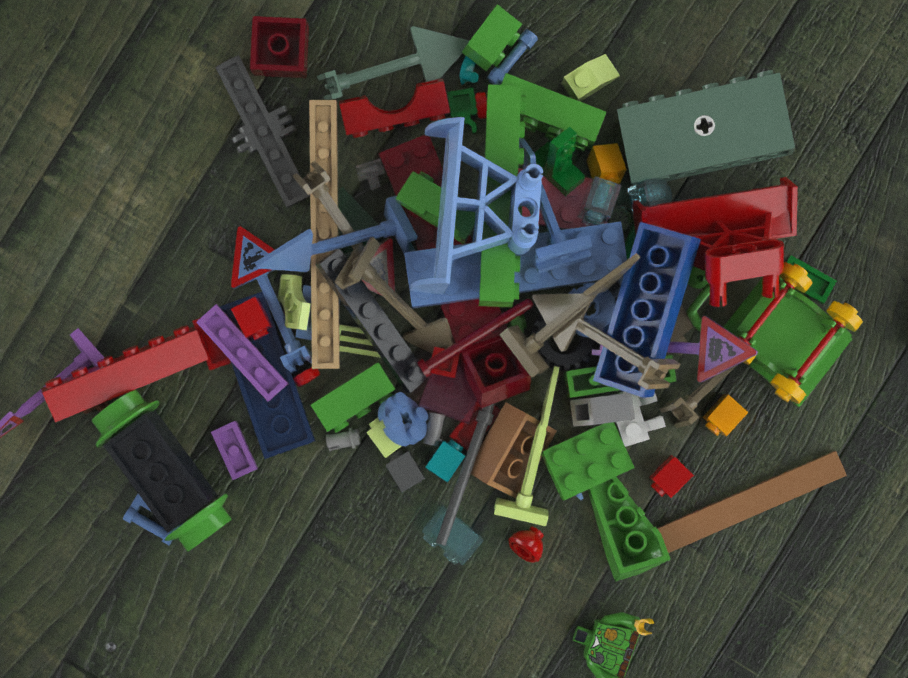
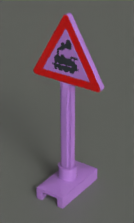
(716, 350)
(88, 356)

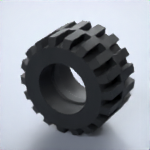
(566, 361)

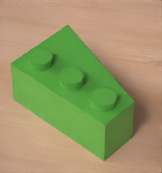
(423, 199)

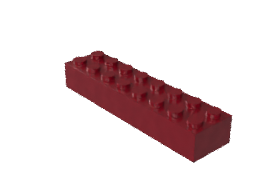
(420, 156)

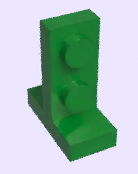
(557, 162)

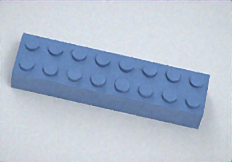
(606, 255)

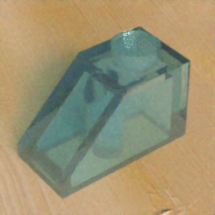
(650, 192)

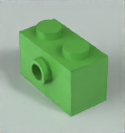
(492, 37)

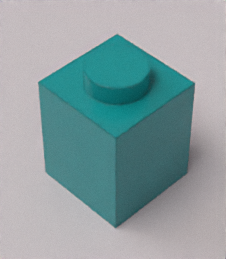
(446, 459)

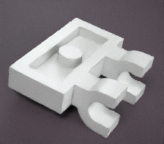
(637, 429)

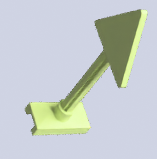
(522, 507)

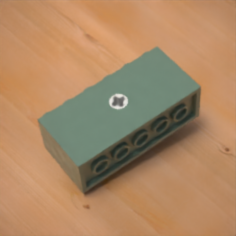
(743, 121)

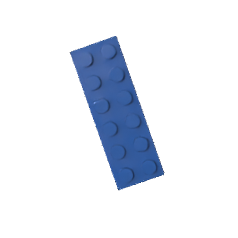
(647, 304)

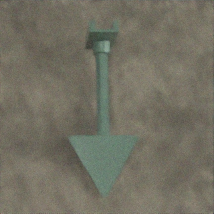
(433, 52)

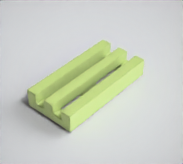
(355, 340)

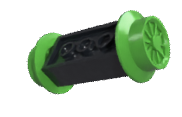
(160, 469)

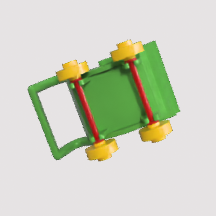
(789, 332)

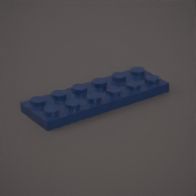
(282, 420)

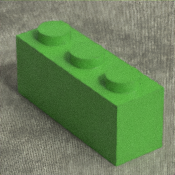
(353, 398)

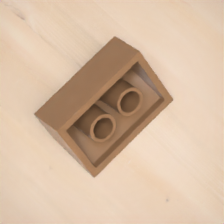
(507, 450)

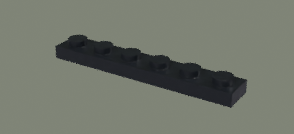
(374, 324)

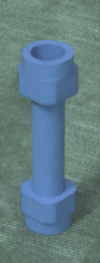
(525, 41)

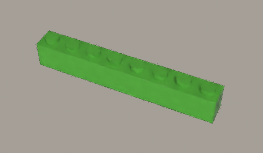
(502, 149)

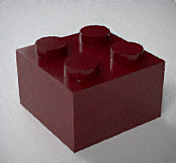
(279, 47)
(493, 371)

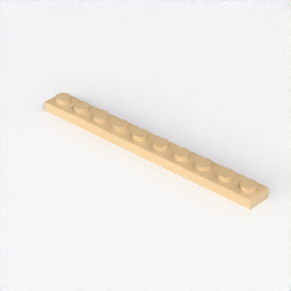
(323, 298)

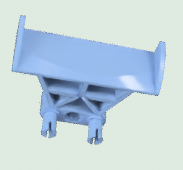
(525, 192)

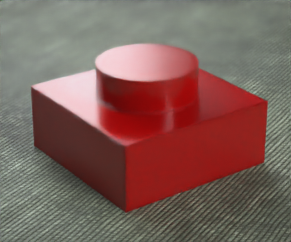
(447, 368)

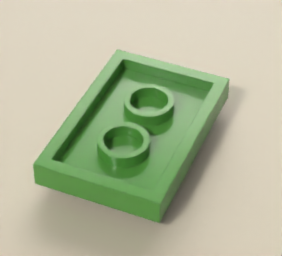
(587, 460)

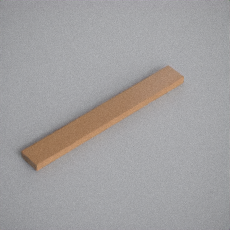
(752, 501)

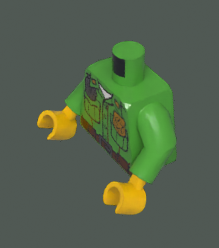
(611, 643)

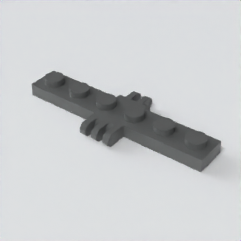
(262, 130)

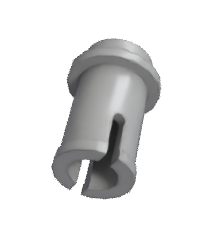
(434, 429)
(343, 439)

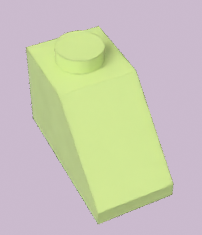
(590, 78)

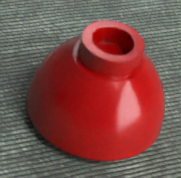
(527, 544)

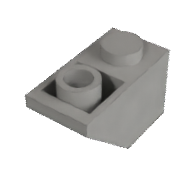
(602, 409)

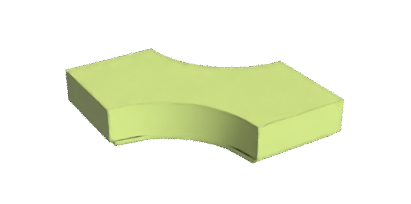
(294, 304)

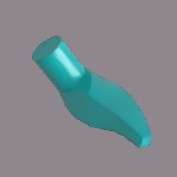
(466, 71)

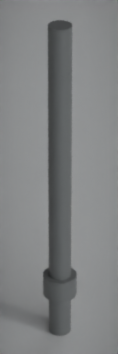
(484, 419)

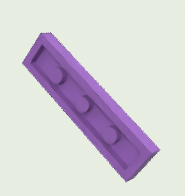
(242, 352)

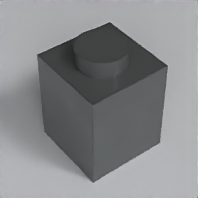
(404, 469)

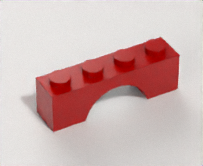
(361, 115)

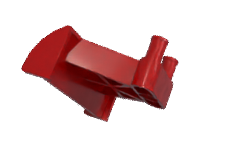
(735, 233)

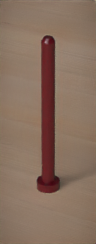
(474, 337)

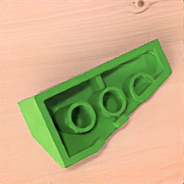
(625, 532)

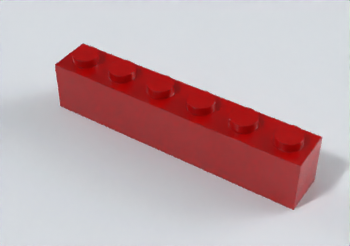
(123, 374)

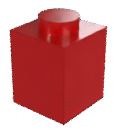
(252, 318)
(670, 477)

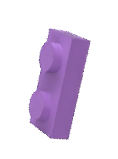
(234, 450)

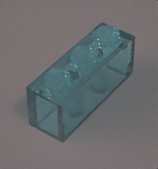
(598, 201)

